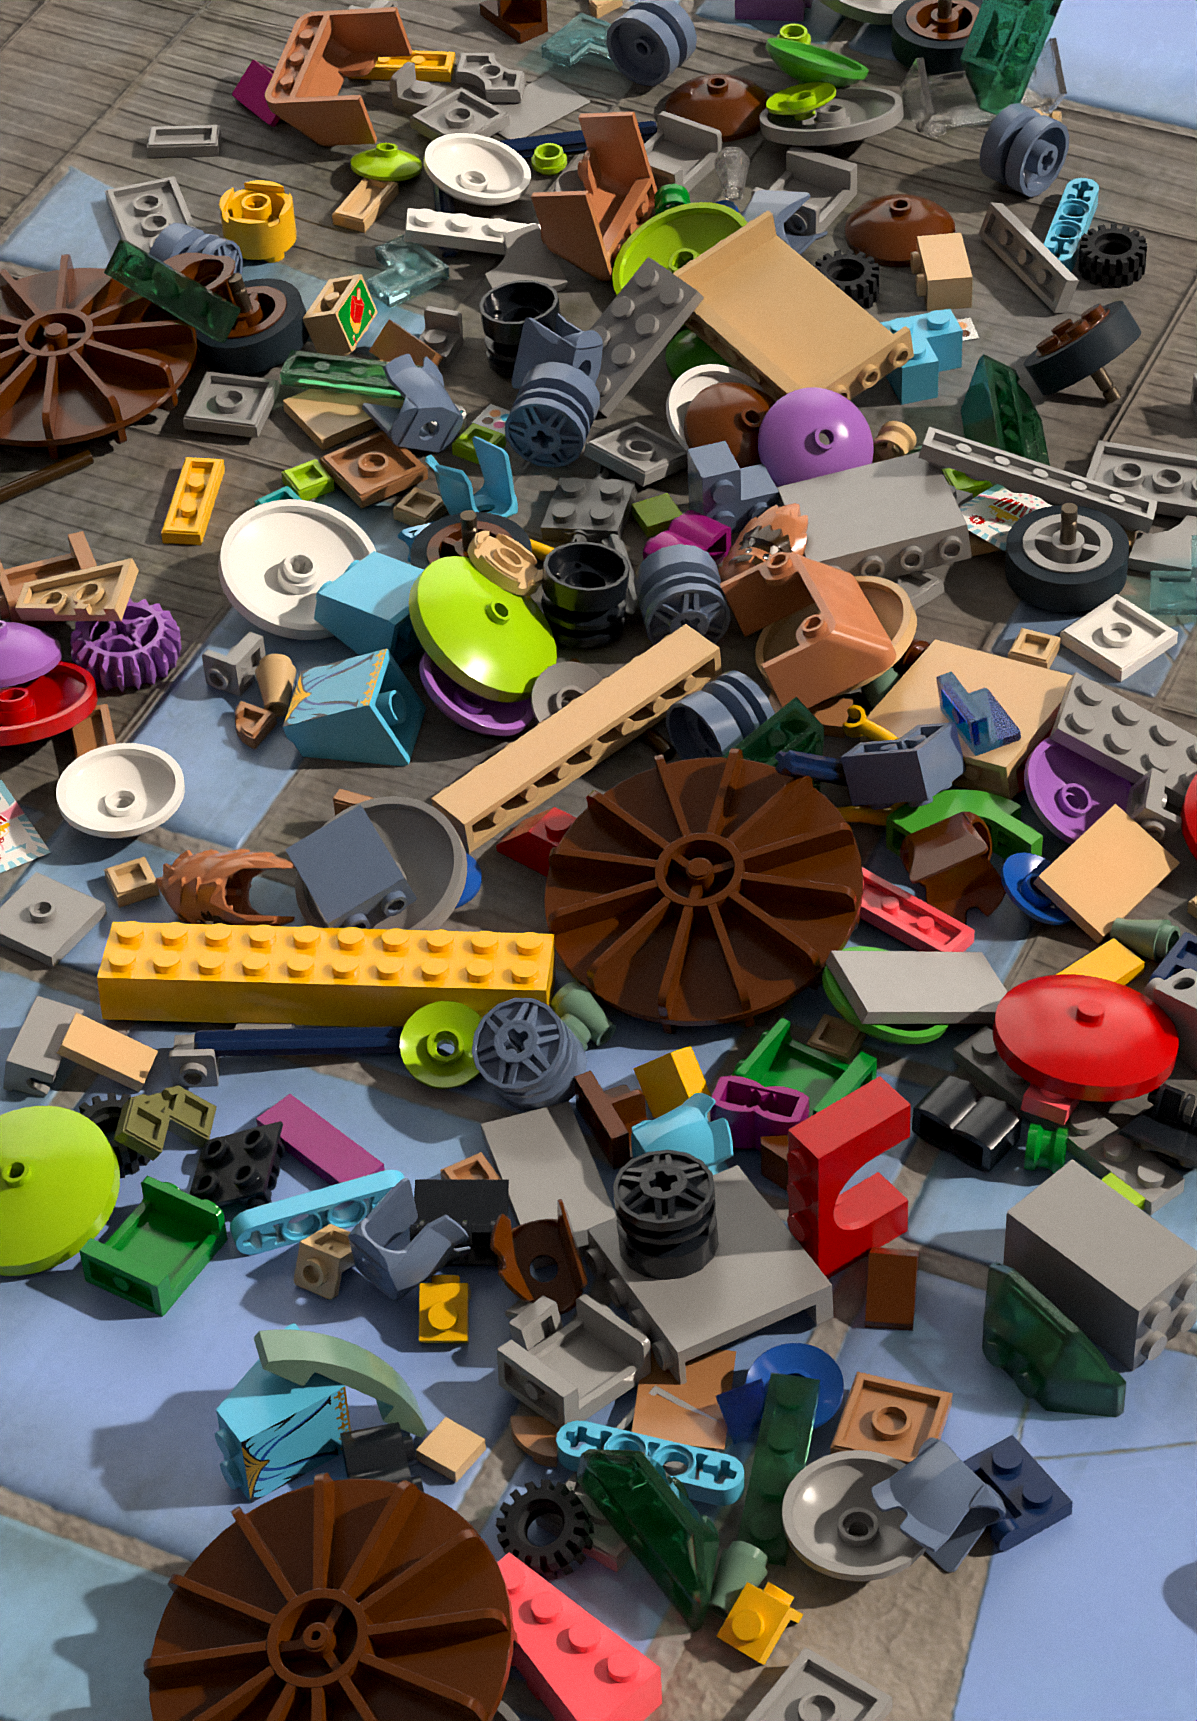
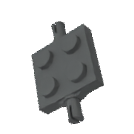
(589, 508)

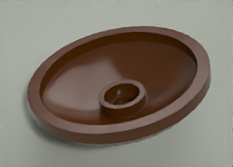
(720, 102)
(890, 227)
(722, 415)

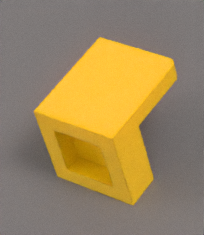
(670, 1080)

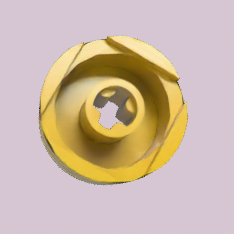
(259, 220)

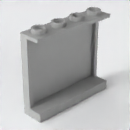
(881, 518)
(749, 1284)

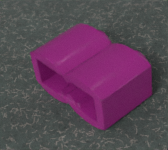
(694, 530)
(757, 1109)

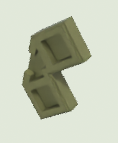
(175, 1109)

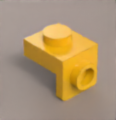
(444, 1310)
(758, 1620)

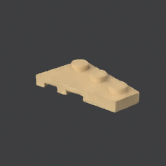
(81, 595)

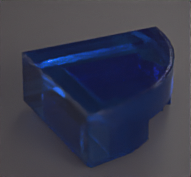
(742, 1409)

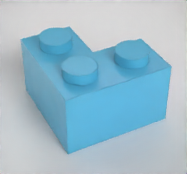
(936, 349)

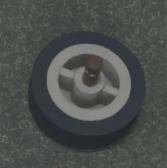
(1066, 558)

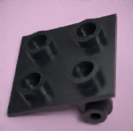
(1167, 1126)
(240, 1167)
(469, 1202)

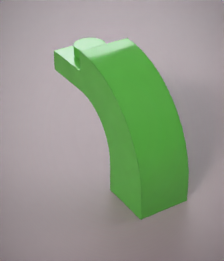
(998, 813)

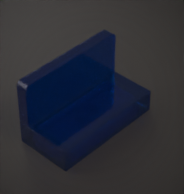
(977, 715)

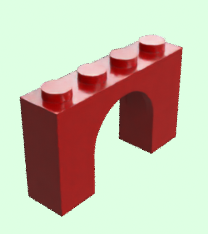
(822, 1159)

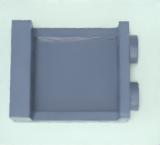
(351, 872)

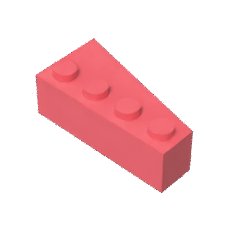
(573, 1658)

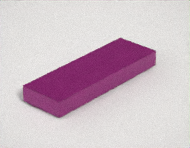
(319, 1143)

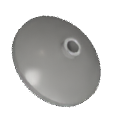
(835, 1501)

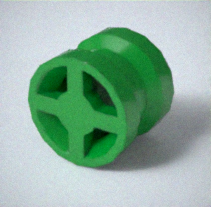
(670, 194)
(1045, 1148)

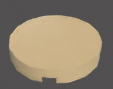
(505, 563)

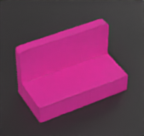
(252, 90)

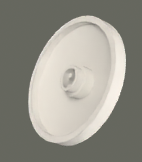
(282, 557)

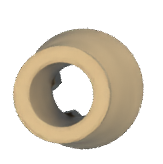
(275, 680)

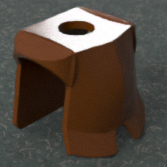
(954, 865)
(535, 1239)

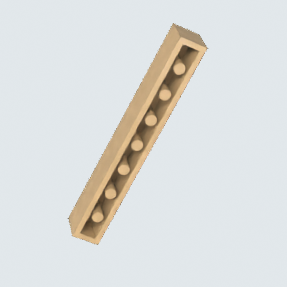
(577, 737)

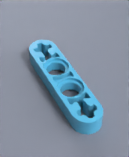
(1072, 226)
(254, 1227)
(663, 1451)

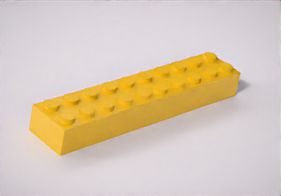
(313, 973)

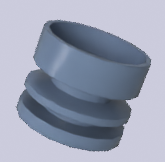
(182, 238)
(552, 414)
(681, 588)
(717, 716)
(547, 1065)

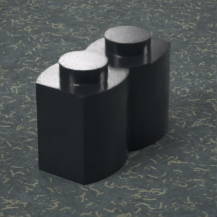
(967, 1123)
(379, 1454)

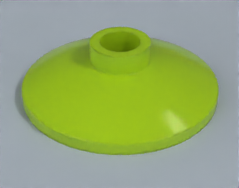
(801, 99)
(386, 163)
(429, 1029)

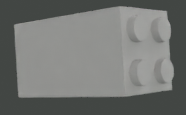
(1104, 1264)

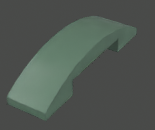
(301, 1353)

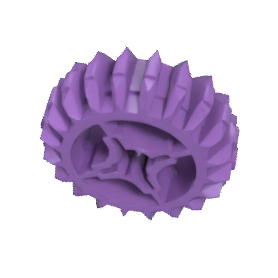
(129, 649)

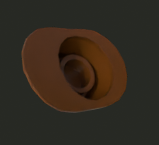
(206, 270)

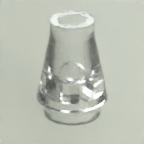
(732, 171)

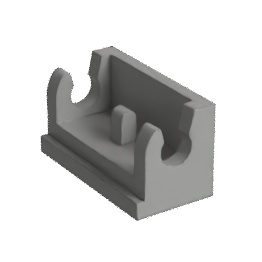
(37, 1047)

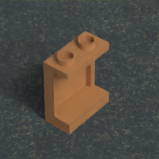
(14, 578)

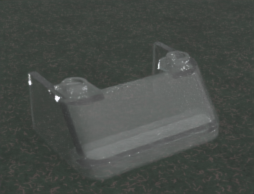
(949, 103)

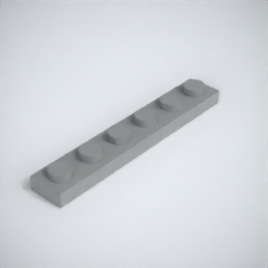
(1037, 479)
(1090, 1134)

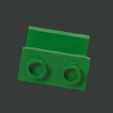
(791, 1064)
(157, 1247)

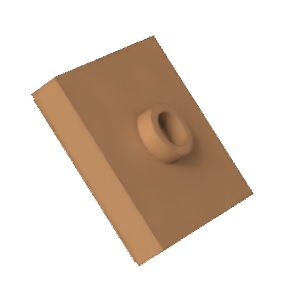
(373, 469)
(890, 1417)

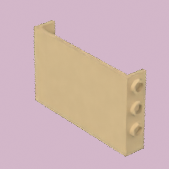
(786, 319)

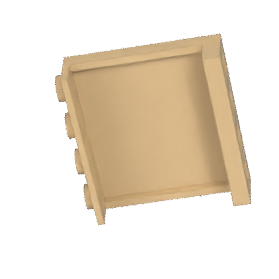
(1024, 691)

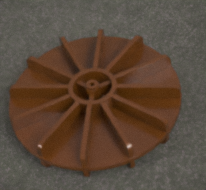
(84, 357)
(703, 891)
(337, 1612)

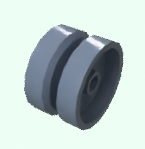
(651, 40)
(1024, 149)

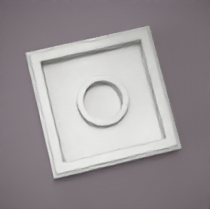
(1118, 637)

